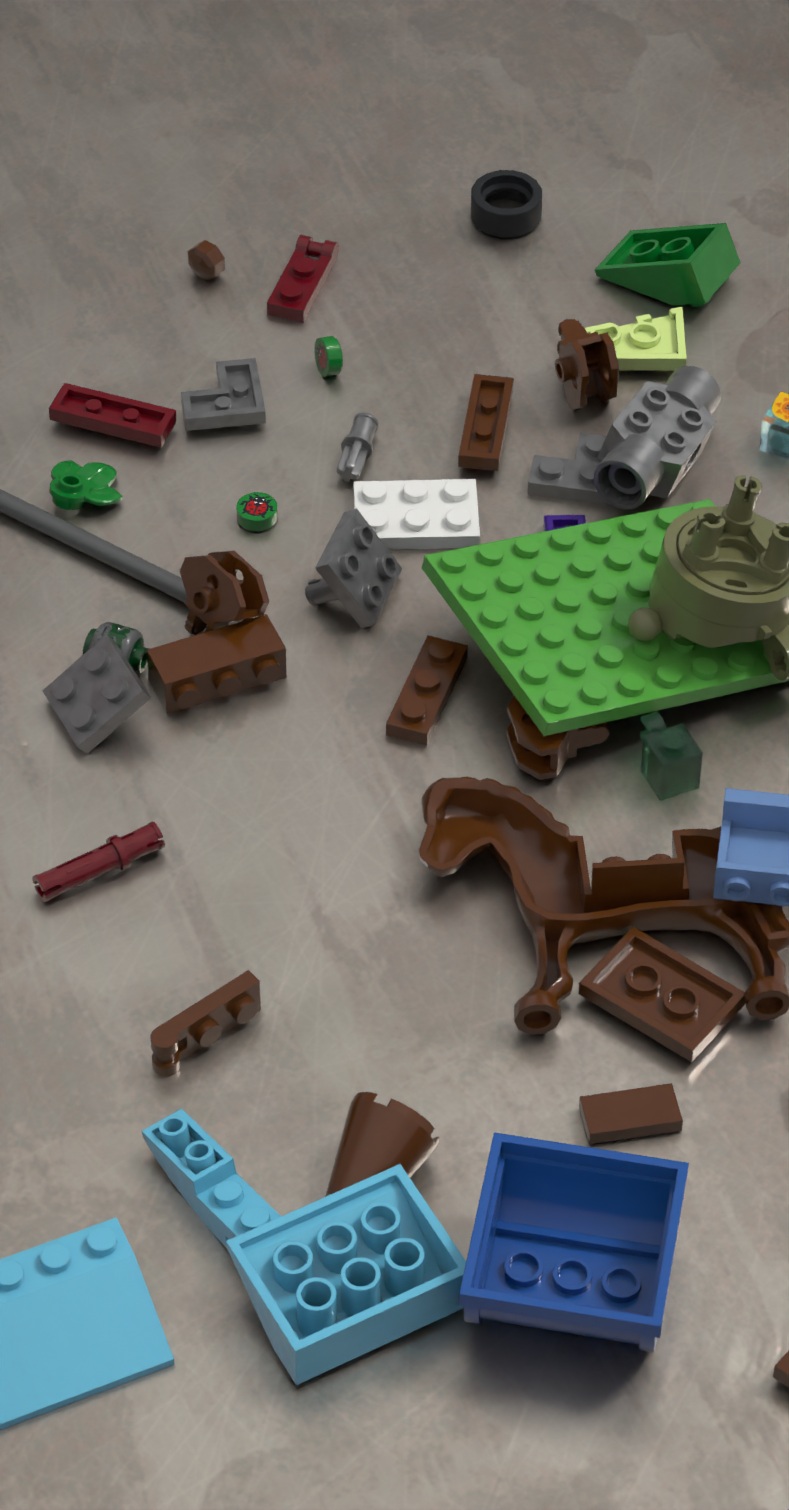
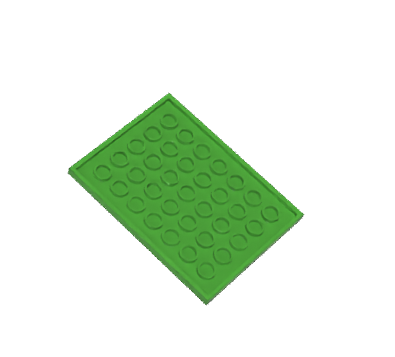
(557, 617)

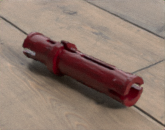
(115, 854)

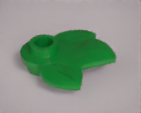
(75, 485)

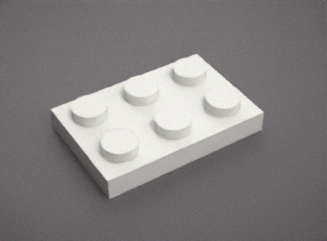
(420, 512)

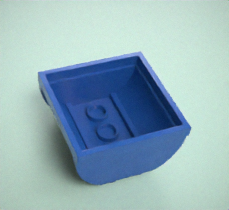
(574, 1240)

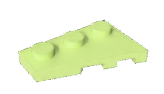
(648, 342)

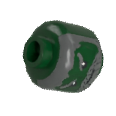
(128, 640)

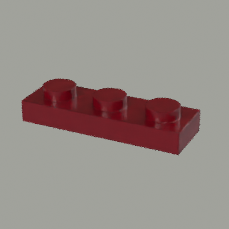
(112, 414)

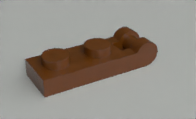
(204, 1023)

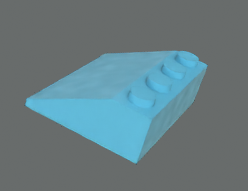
(349, 1273)
(74, 1322)

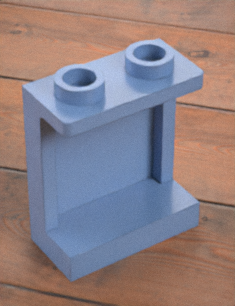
(754, 848)

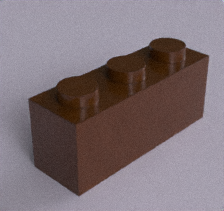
(216, 663)

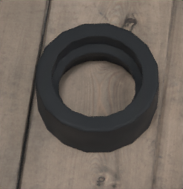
(506, 185)

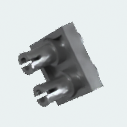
(355, 570)

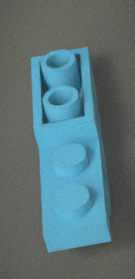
(206, 1177)

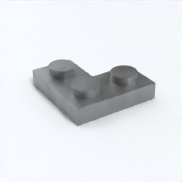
(233, 404)
(568, 477)

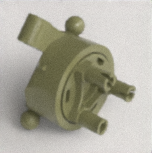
(722, 580)

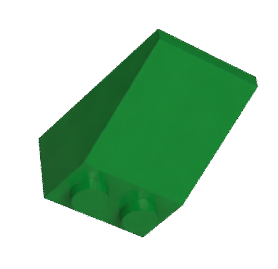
(673, 262)

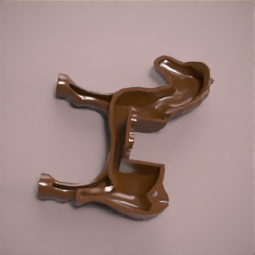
(564, 909)

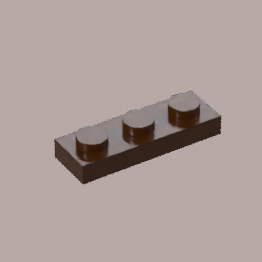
(486, 422)
(426, 690)

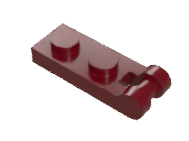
(302, 279)

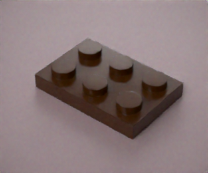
(662, 994)

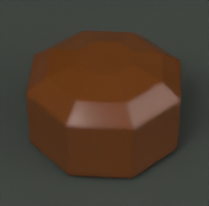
(206, 260)

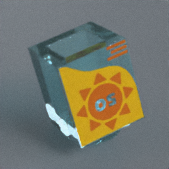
(775, 428)

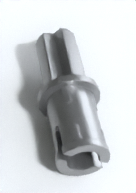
(357, 446)

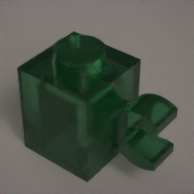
(669, 757)

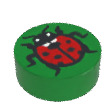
(328, 356)
(257, 511)

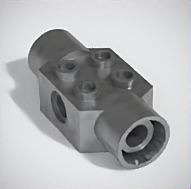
(657, 438)

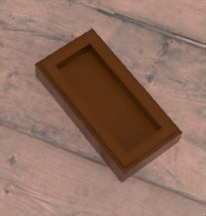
(630, 1113)

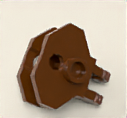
(586, 364)
(217, 595)
(549, 752)

